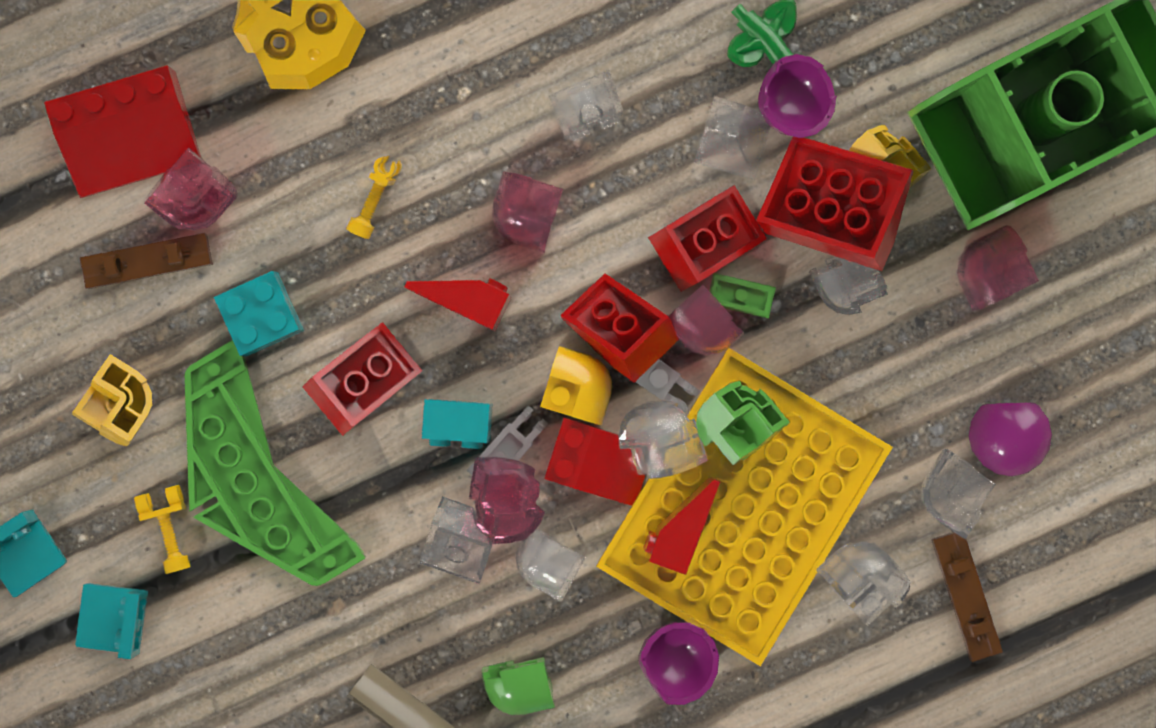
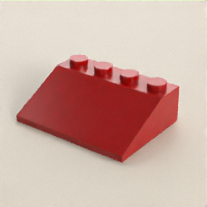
(122, 130)
(836, 202)

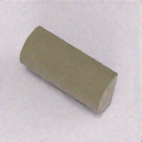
(393, 703)

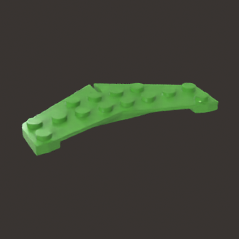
(234, 464)

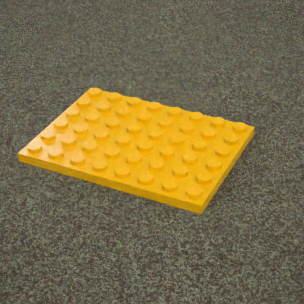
(767, 521)

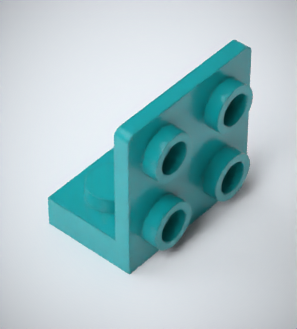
(27, 553)
(111, 619)

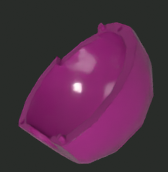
(797, 96)
(1010, 437)
(679, 662)

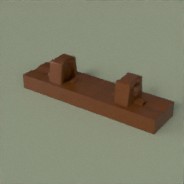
(146, 261)
(966, 596)

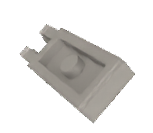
(661, 378)
(511, 442)

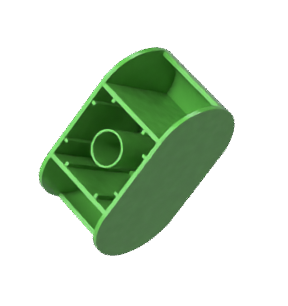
(1044, 111)

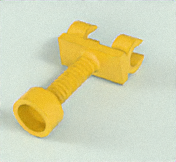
(361, 225)
(175, 560)

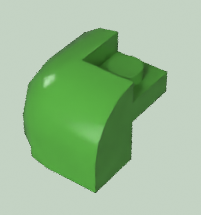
(739, 421)
(519, 686)

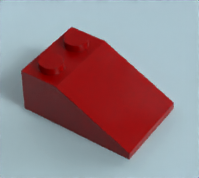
(707, 238)
(469, 298)
(621, 327)
(362, 378)
(594, 463)
(680, 531)

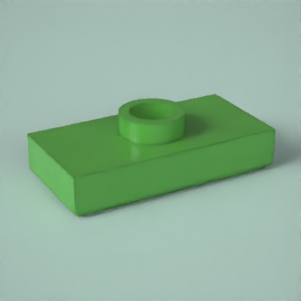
(742, 295)

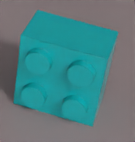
(259, 313)
(457, 421)

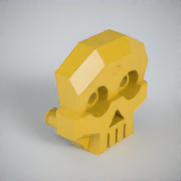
(311, 48)

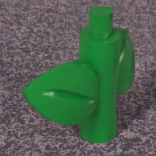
(762, 33)

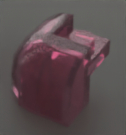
(191, 193)
(525, 210)
(994, 267)
(704, 324)
(505, 499)

